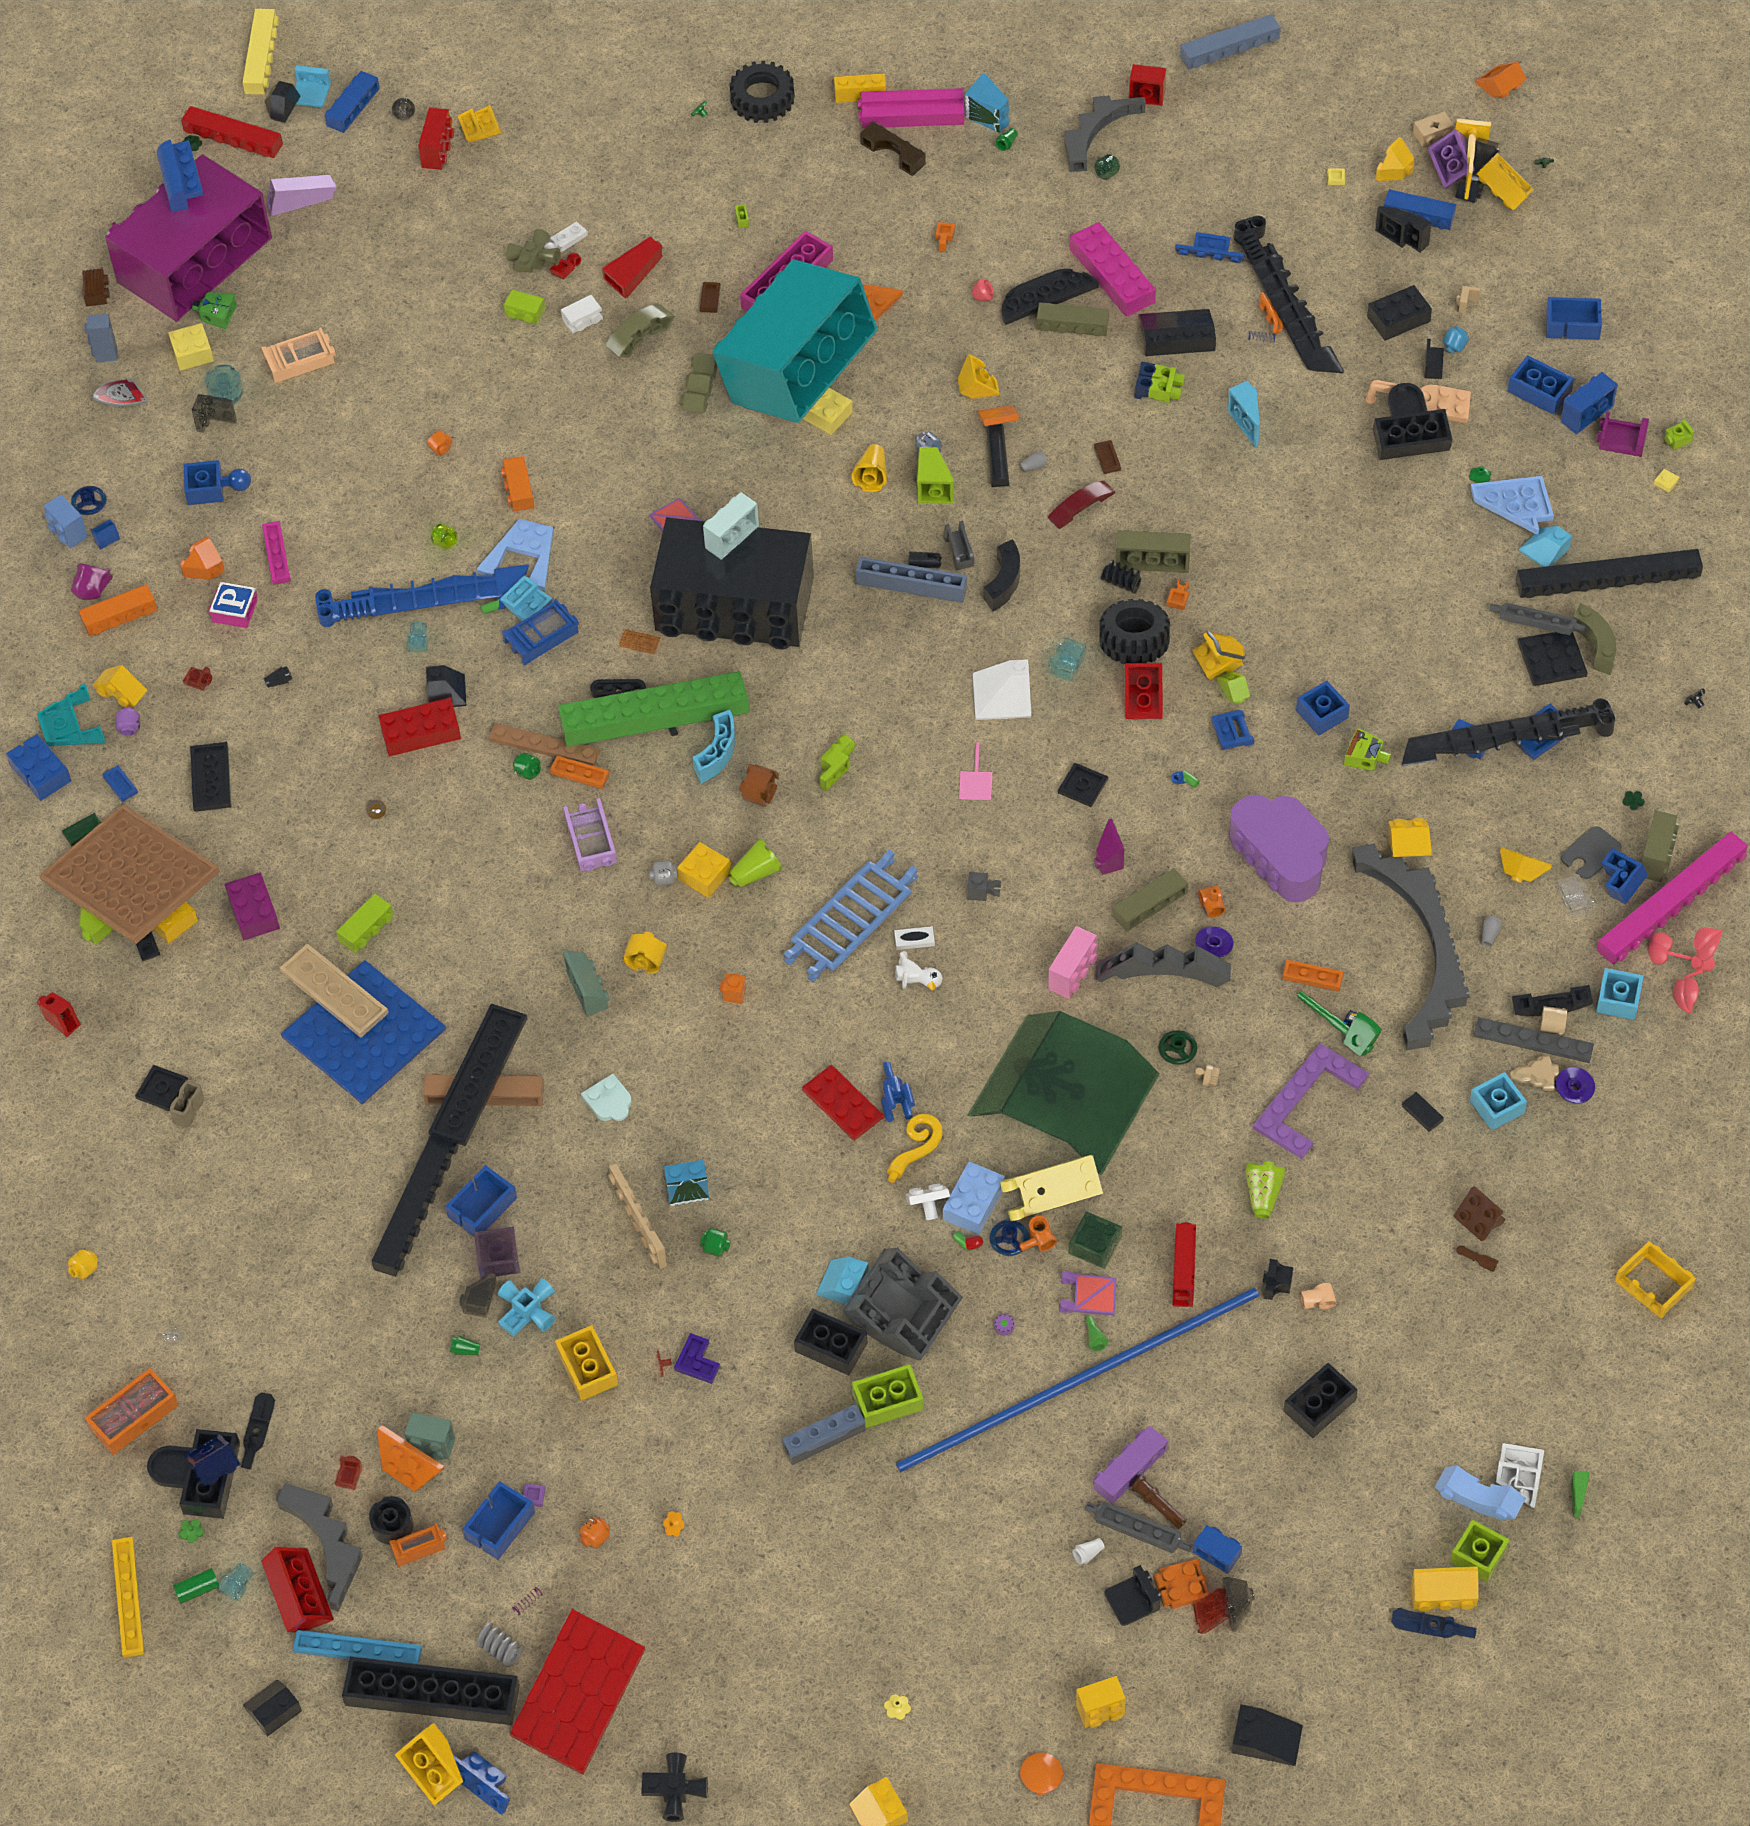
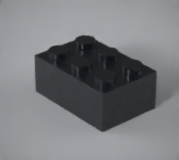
(1399, 312)
(830, 1341)
(1320, 1400)

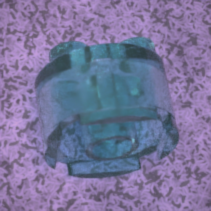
(224, 383)

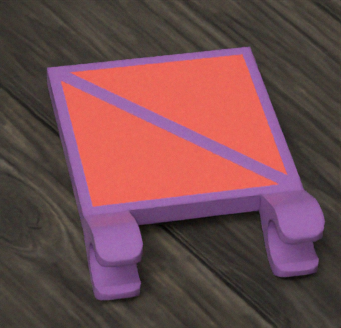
(675, 509)
(1092, 1294)

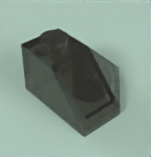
(1239, 1600)

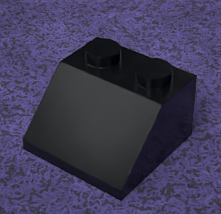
(273, 1707)

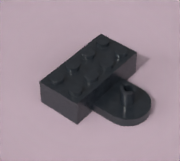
(1411, 426)
(170, 1469)

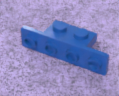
(1210, 245)
(483, 1780)

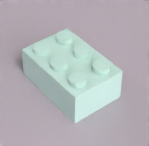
(731, 525)

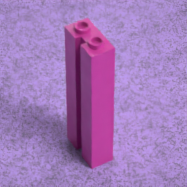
(912, 108)

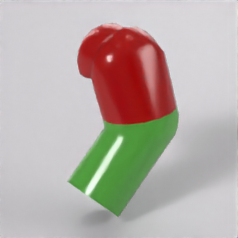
(968, 1243)

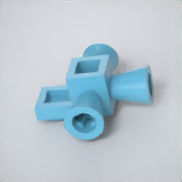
(526, 1307)

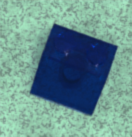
(212, 1460)

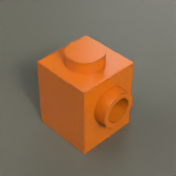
(733, 988)

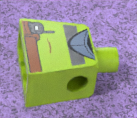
(1365, 751)

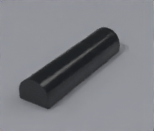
(997, 455)

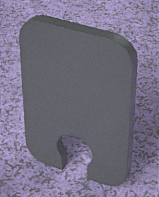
(1592, 849)

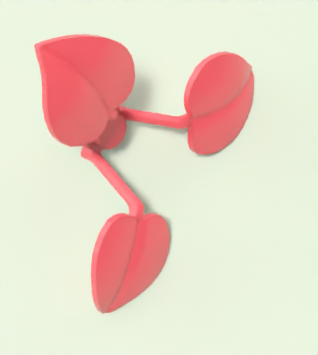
(1706, 942)

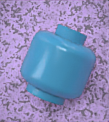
(1455, 339)

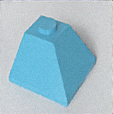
(1547, 545)

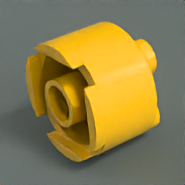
(644, 952)

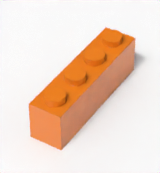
(118, 610)

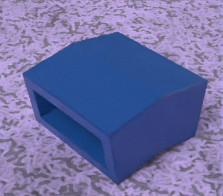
(105, 534)

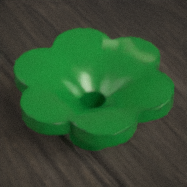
(700, 110)
(1480, 475)

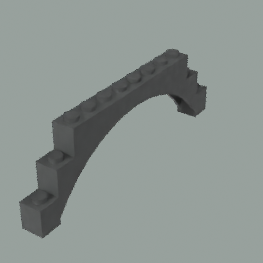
(1419, 891)

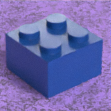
(1322, 707)

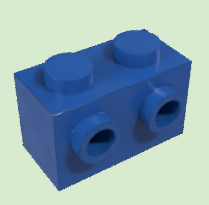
(1217, 1548)

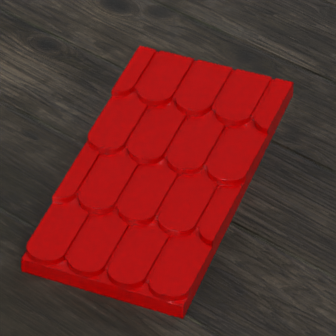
(577, 1691)

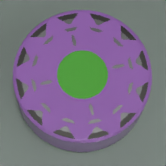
(1004, 1324)

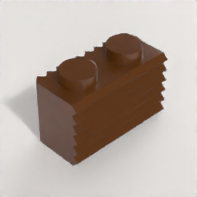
(95, 287)

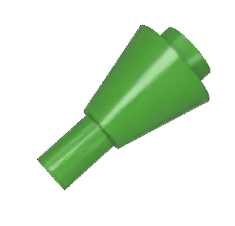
(1097, 1339)

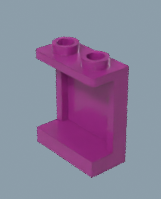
(1622, 436)

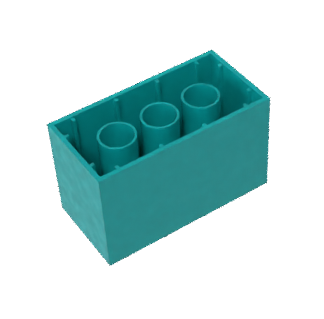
(795, 340)

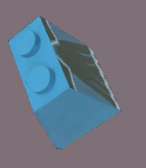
(987, 104)
(686, 1182)

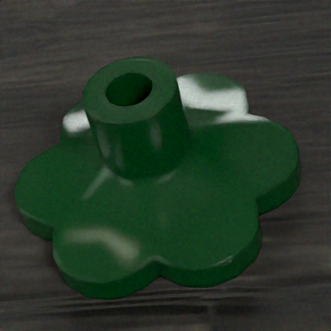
(194, 141)

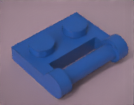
(1227, 732)

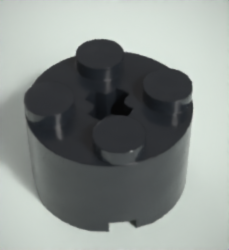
(390, 1519)

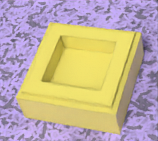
(1336, 176)

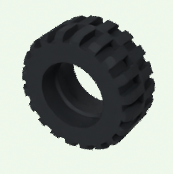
(1134, 616)

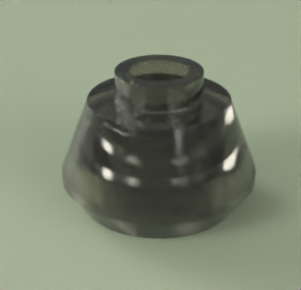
(404, 113)

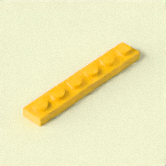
(128, 1597)

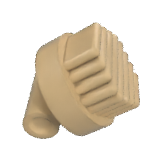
(1210, 1075)

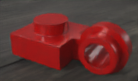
(565, 267)

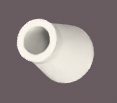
(1087, 1551)

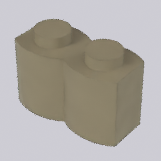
(187, 1103)

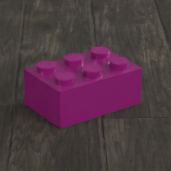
(252, 906)

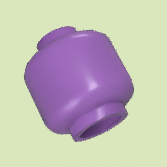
(127, 721)

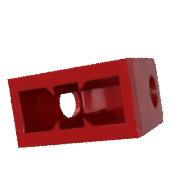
(52, 1007)

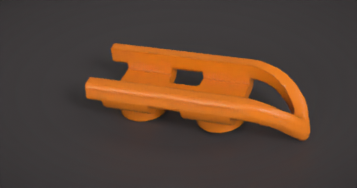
(1272, 316)

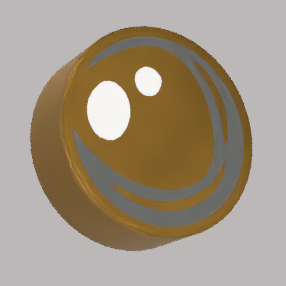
(376, 809)

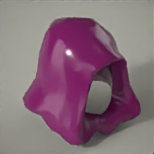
(90, 581)

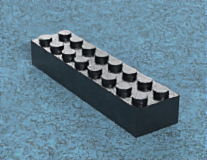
(431, 1690)

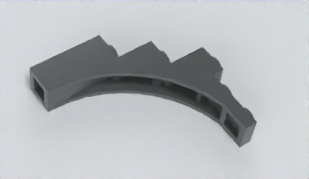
(1090, 124)

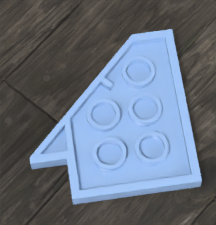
(1517, 500)

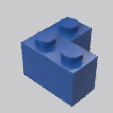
(1625, 875)

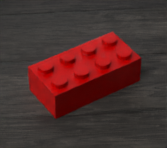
(419, 727)

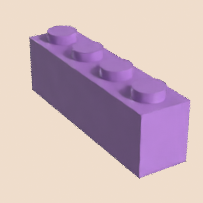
(1130, 1465)

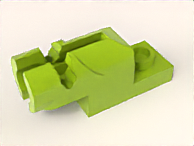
(836, 761)

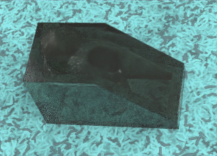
(479, 1296)

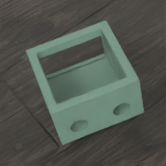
(431, 1435)

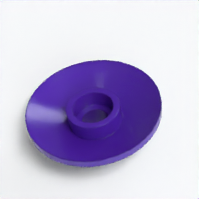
(1215, 936)
(1578, 1078)

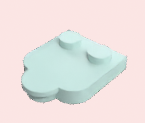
(608, 1099)

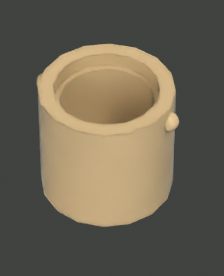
(1553, 1020)

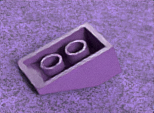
(1450, 157)

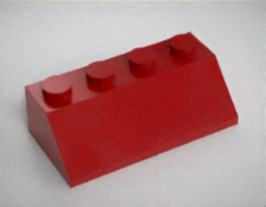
(296, 1588)

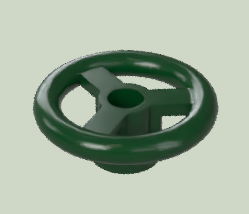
(1178, 1038)

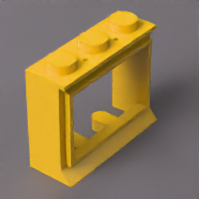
(1668, 1266)

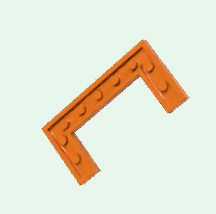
(1113, 1777)

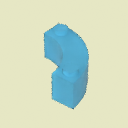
(718, 754)

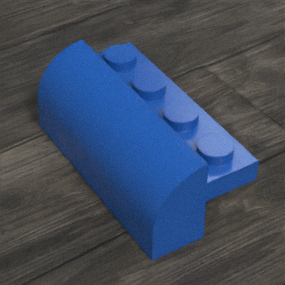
(178, 173)

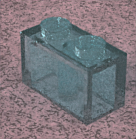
(1068, 659)

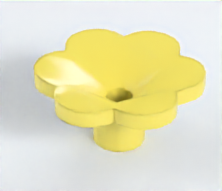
(897, 1710)

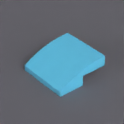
(525, 598)

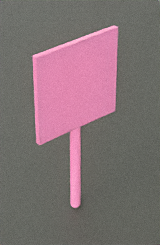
(975, 784)

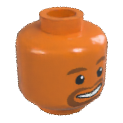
(594, 1532)

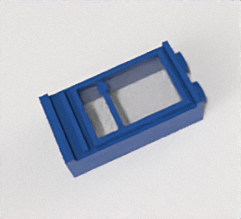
(541, 631)

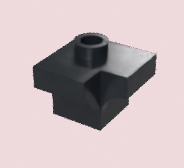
(1277, 1279)

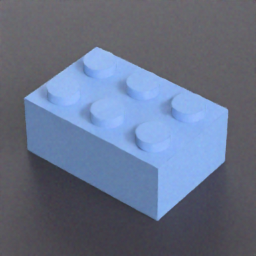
(973, 1198)

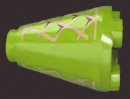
(1264, 1186)

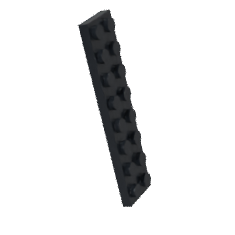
(478, 1075)

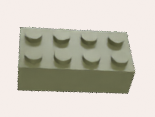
(1153, 551)

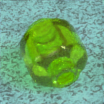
(444, 536)

